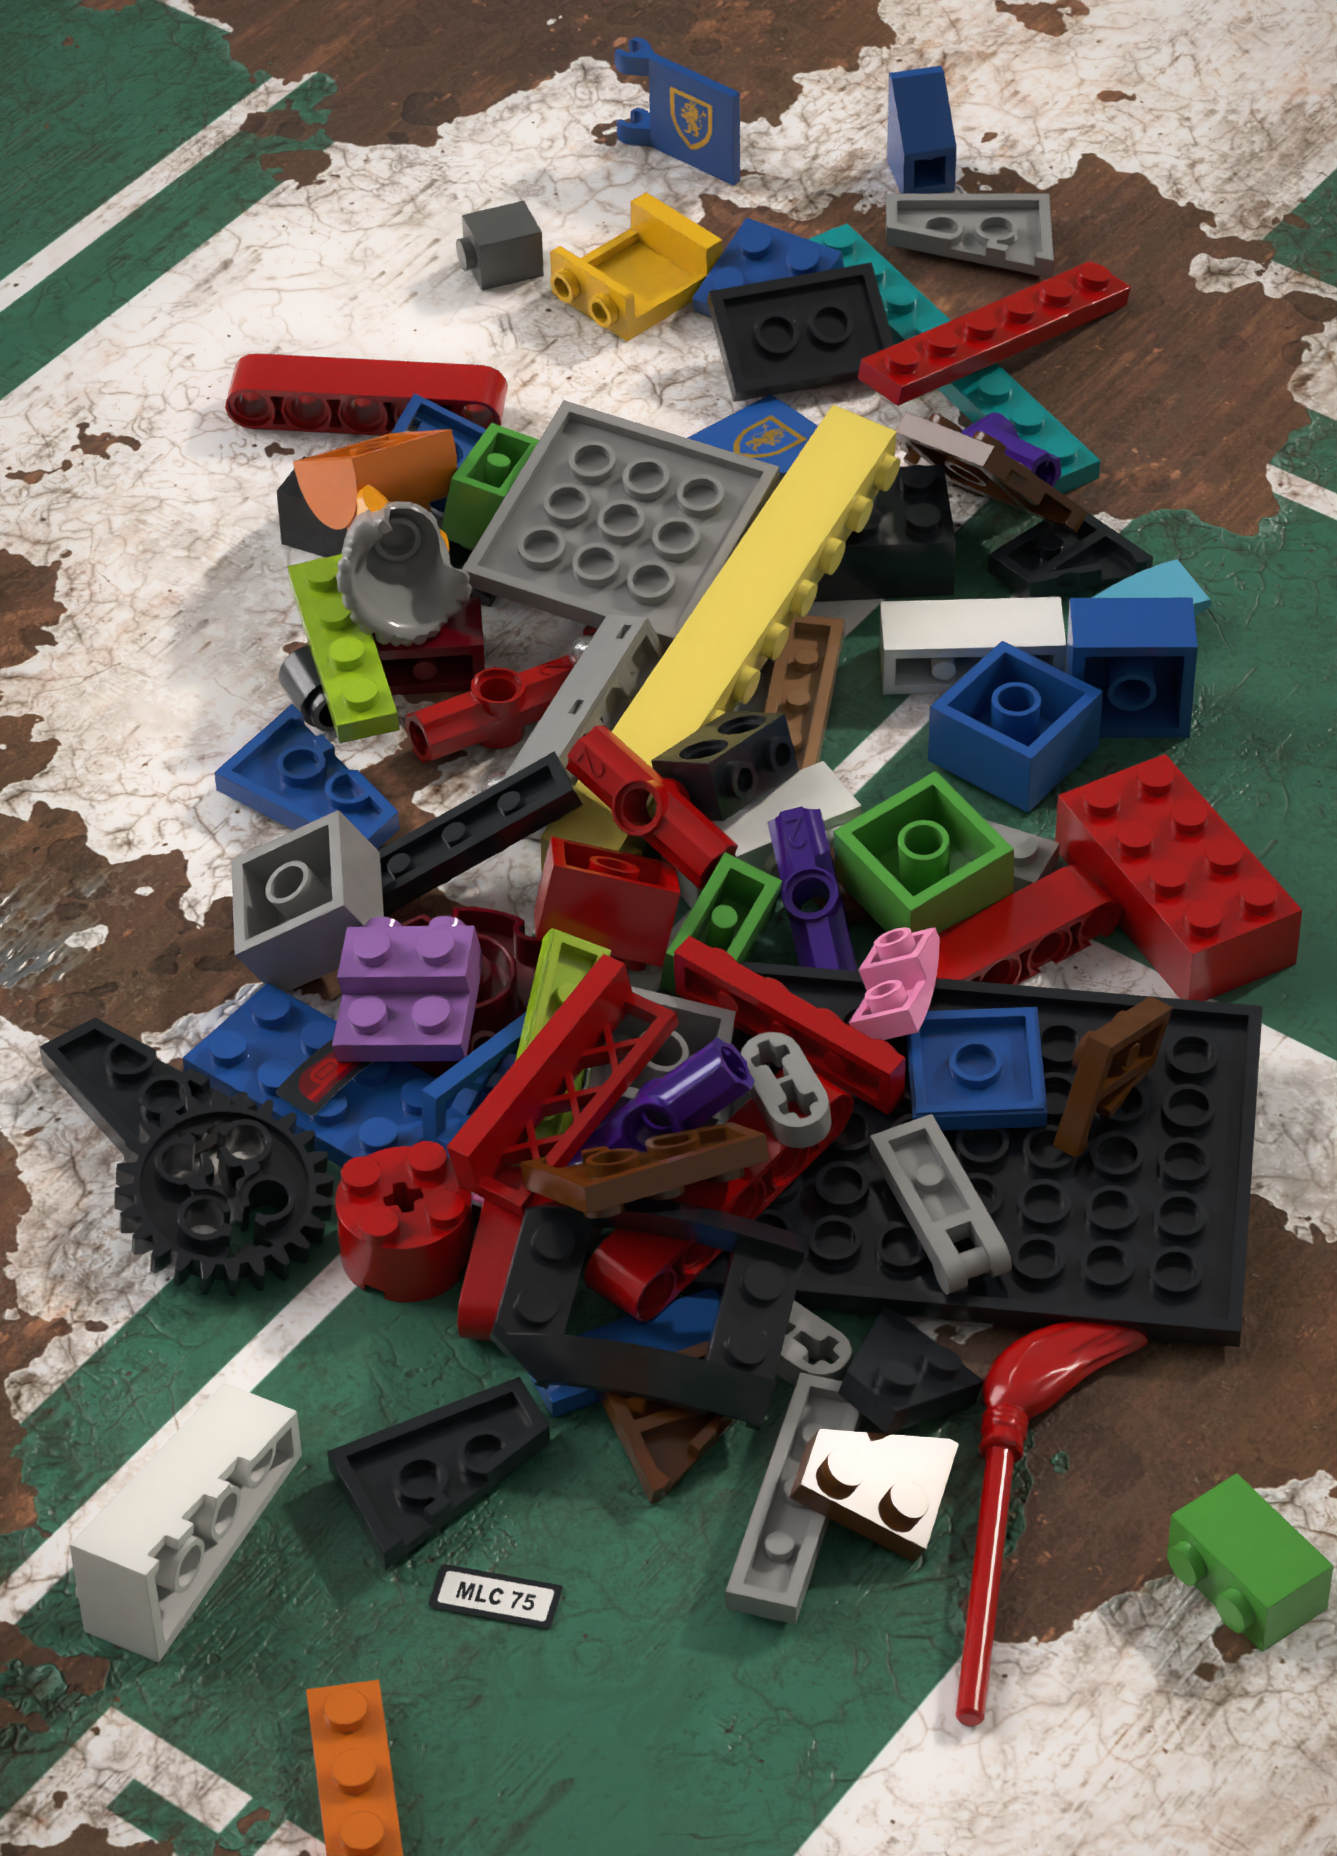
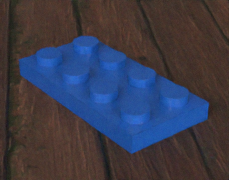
(277, 1034)

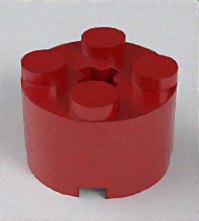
(404, 1222)

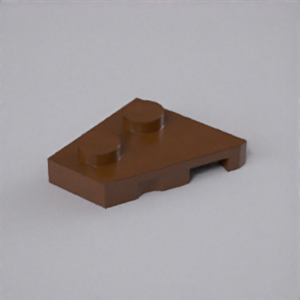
(1109, 1067)
(662, 1438)

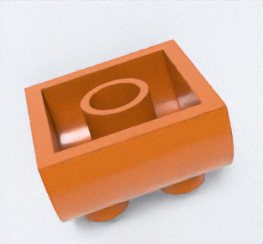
(399, 465)

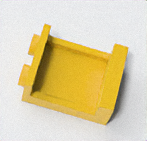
(640, 272)

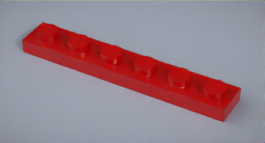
(993, 332)

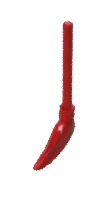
(1016, 1389)

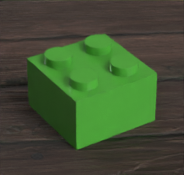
(923, 859)

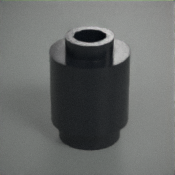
(303, 686)

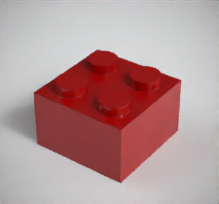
(608, 900)

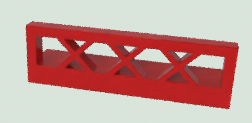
(545, 1071)

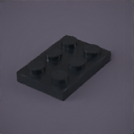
(798, 330)

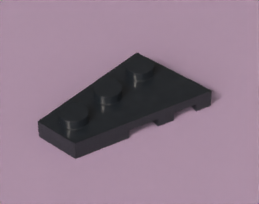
(123, 1081)
(436, 1465)

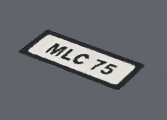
(495, 1596)

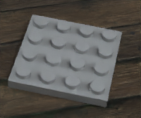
(618, 521)

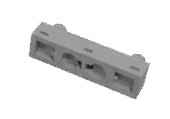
(596, 692)

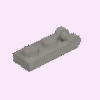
(939, 1202)

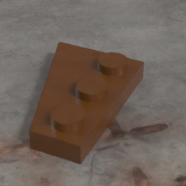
(670, 1162)

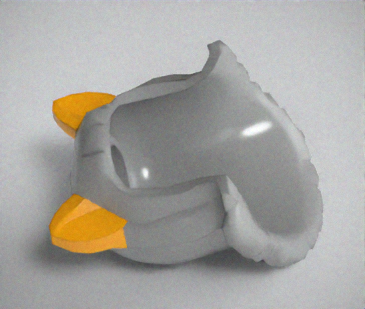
(398, 571)

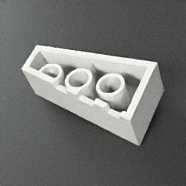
(181, 1520)

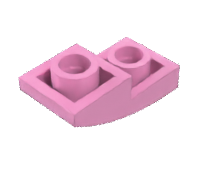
(898, 983)

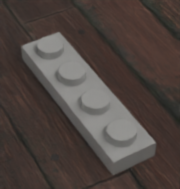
(783, 1533)

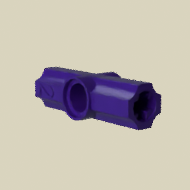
(809, 872)
(684, 1095)

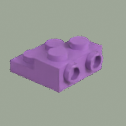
(407, 991)

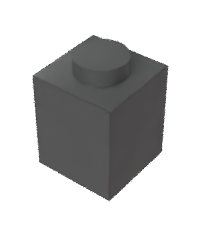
(501, 245)

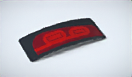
(318, 1080)

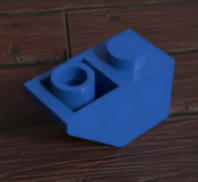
(921, 132)

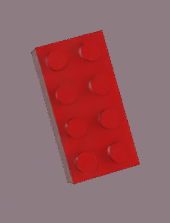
(1183, 879)

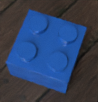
(1140, 659)
(1014, 726)

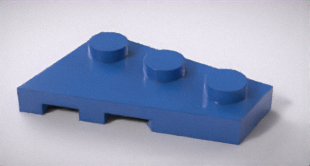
(299, 779)

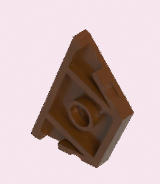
(984, 467)

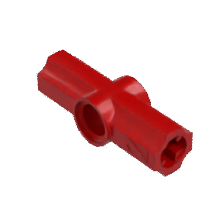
(489, 713)
(624, 785)

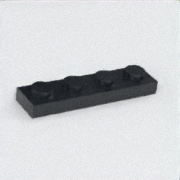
(475, 831)

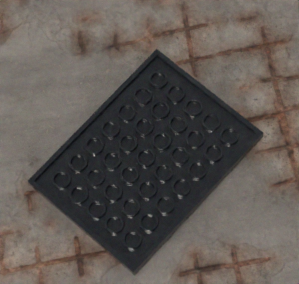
(1124, 1235)

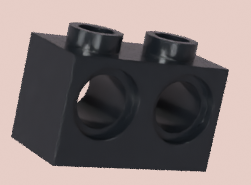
(731, 761)

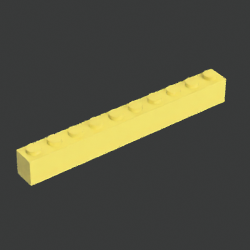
(749, 605)

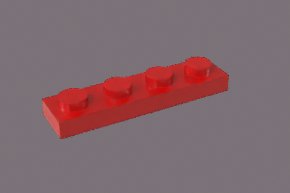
(764, 1005)

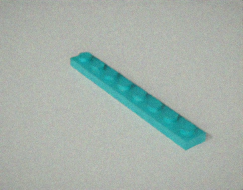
(980, 392)

